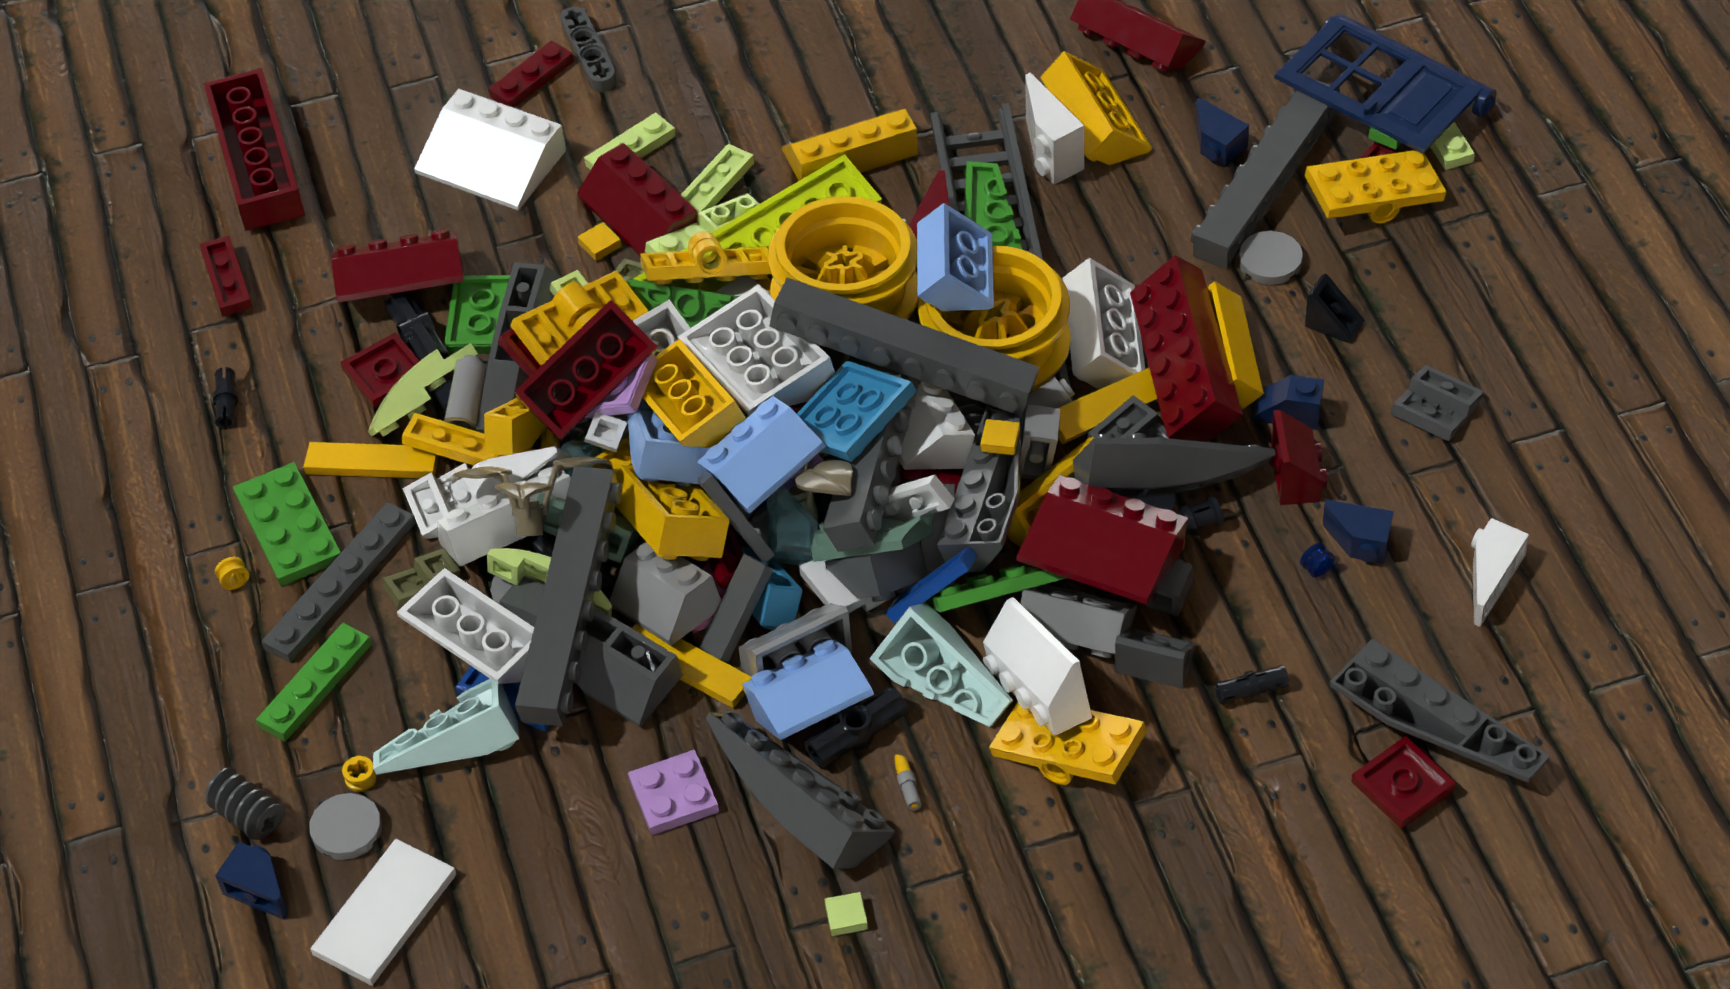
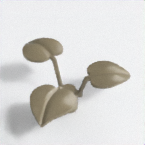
(825, 477)
(529, 513)

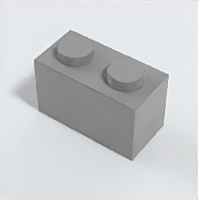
(1038, 440)

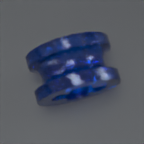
(1317, 560)

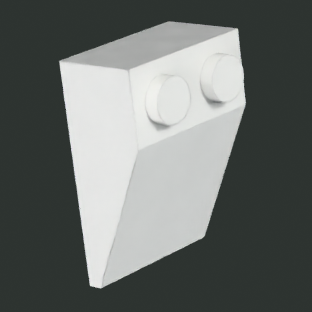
(1053, 133)

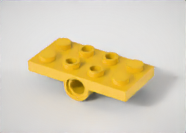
(1375, 185)
(693, 267)
(555, 322)
(1091, 750)

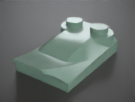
(891, 537)

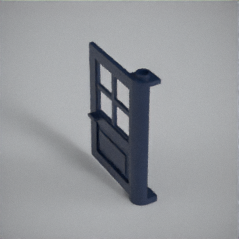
(1408, 106)

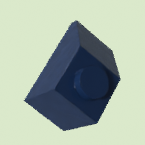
(1219, 133)
(1294, 395)
(1359, 529)
(252, 879)

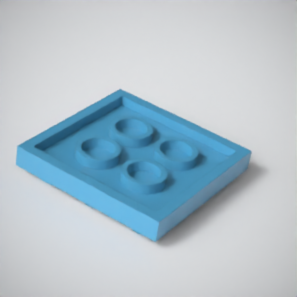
(854, 408)

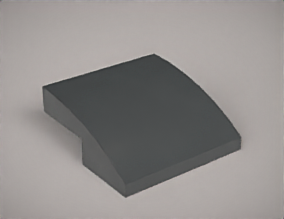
(1437, 402)
(1130, 419)

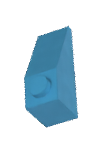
(779, 598)

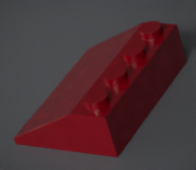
(1103, 539)

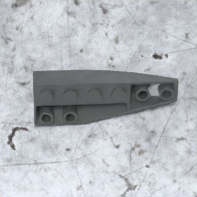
(525, 291)
(1162, 466)
(983, 499)
(619, 663)
(1426, 709)
(799, 797)

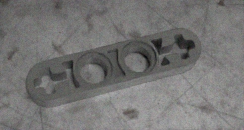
(590, 48)

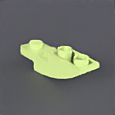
(707, 221)
(409, 392)

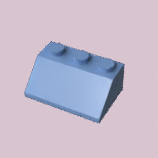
(954, 262)
(761, 454)
(806, 689)

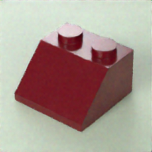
(1296, 461)

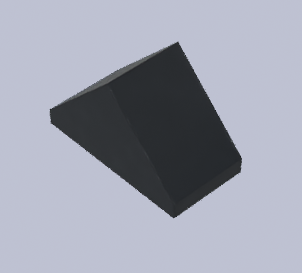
(1331, 311)

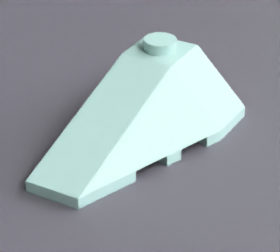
(936, 661)
(472, 728)

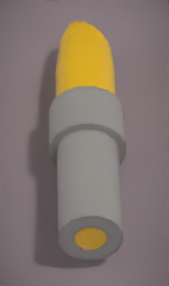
(907, 782)

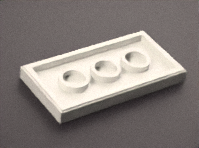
(383, 912)

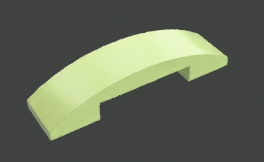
(516, 563)

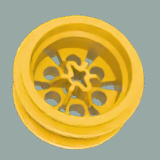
(850, 251)
(1036, 333)

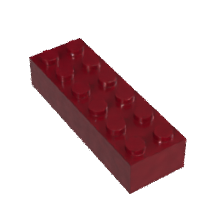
(254, 149)
(1185, 352)

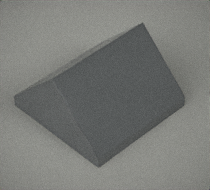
(1153, 657)

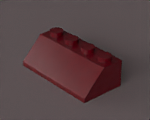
(1137, 31)
(634, 198)
(397, 265)
(585, 370)

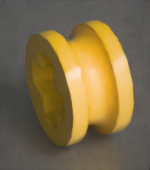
(232, 573)
(354, 766)

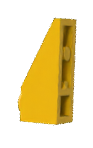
(510, 429)

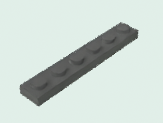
(338, 582)

